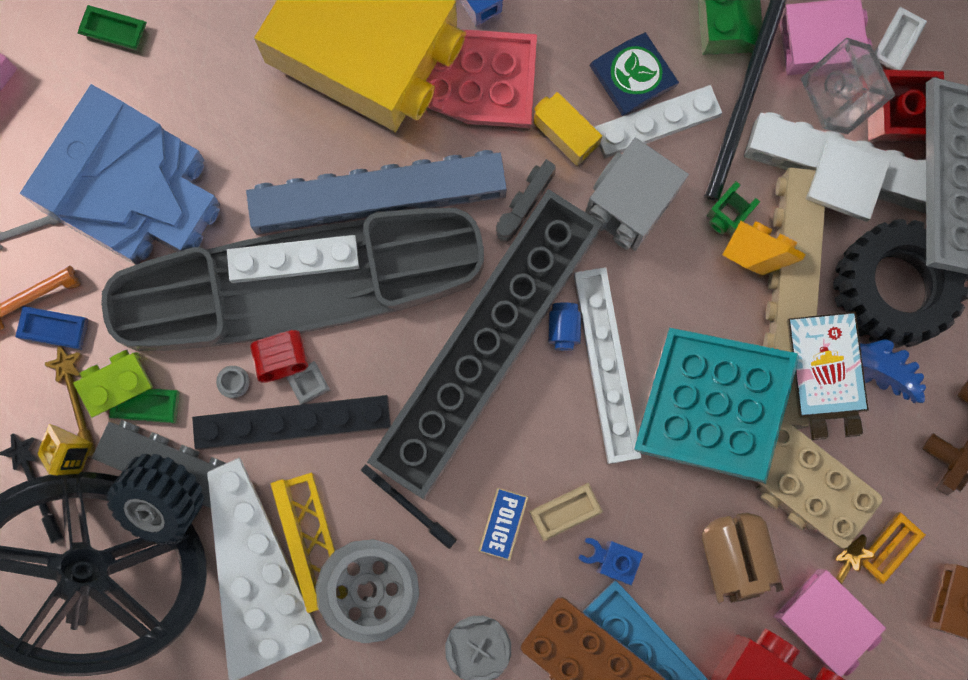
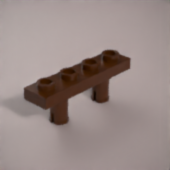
(955, 458)

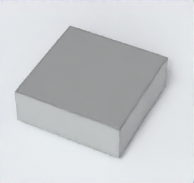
(308, 384)

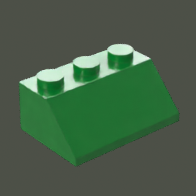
(729, 25)

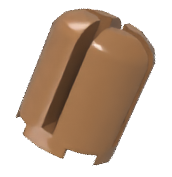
(741, 557)

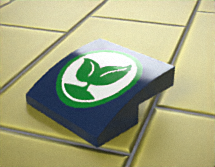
(634, 73)

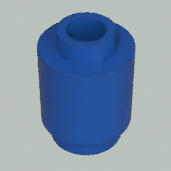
(564, 326)

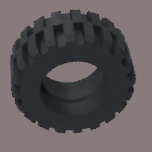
(874, 316)

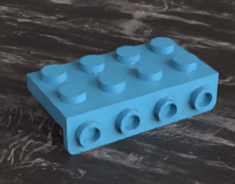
(638, 632)

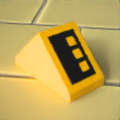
(63, 451)

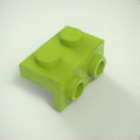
(112, 384)

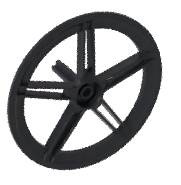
(85, 574)

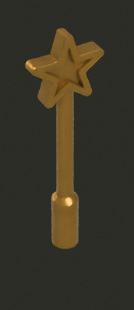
(65, 368)
(853, 557)

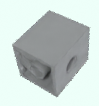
(634, 193)

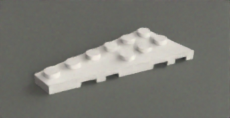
(257, 588)

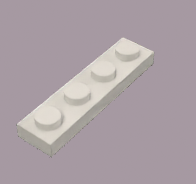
(659, 120)
(292, 259)

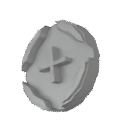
(478, 648)

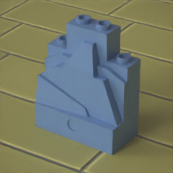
(122, 180)

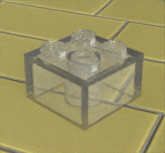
(847, 86)

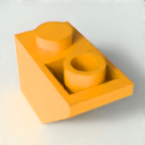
(759, 251)

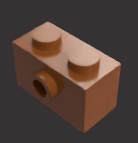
(951, 602)

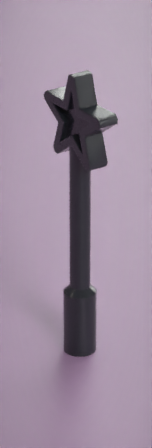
(21, 455)
(434, 528)

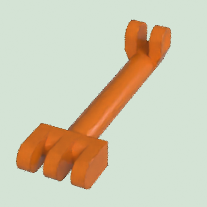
(63, 277)

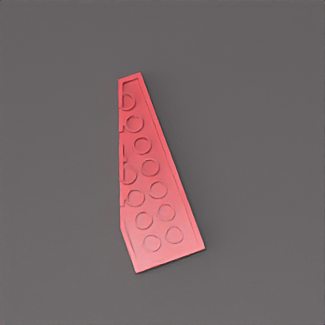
(488, 80)

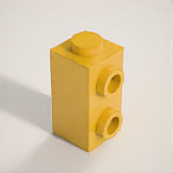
(566, 128)

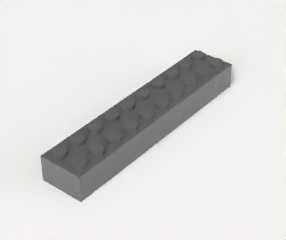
(485, 344)

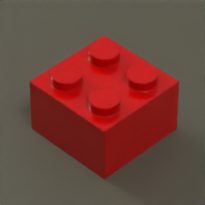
(905, 114)

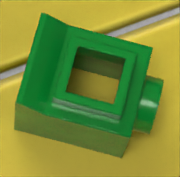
(720, 221)

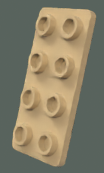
(817, 489)

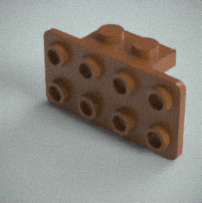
(579, 649)

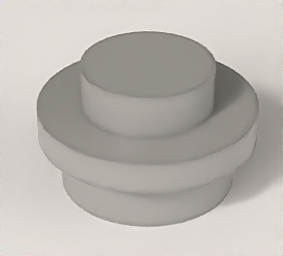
(232, 381)

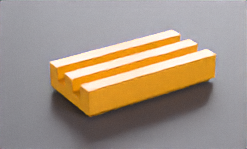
(908, 526)

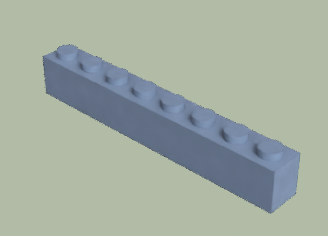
(364, 192)

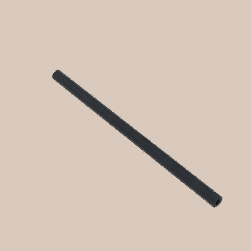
(744, 100)

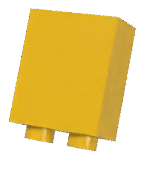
(364, 51)

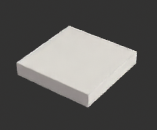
(848, 180)

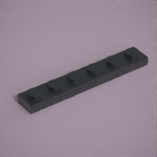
(291, 422)

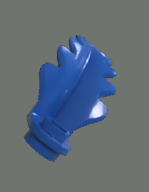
(890, 369)

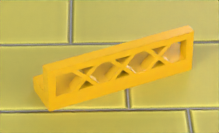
(296, 538)

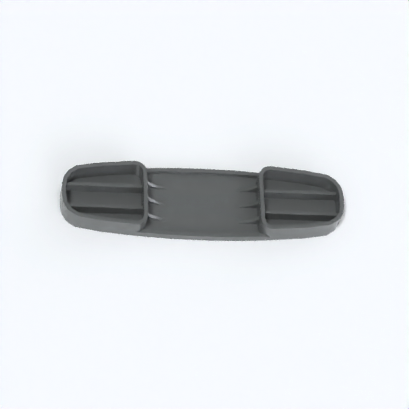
(191, 303)

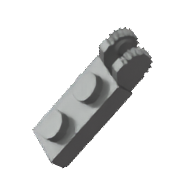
(524, 202)

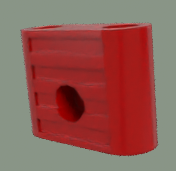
(278, 356)

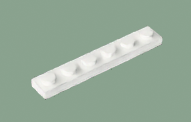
(606, 365)

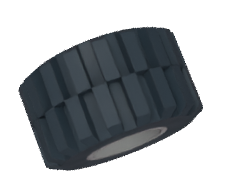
(155, 499)

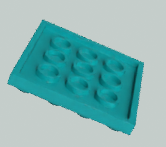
(717, 404)

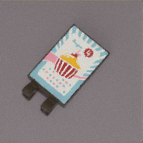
(829, 372)

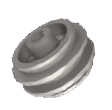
(398, 607)

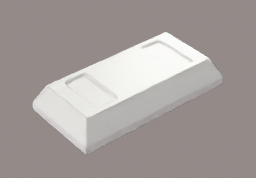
(899, 39)

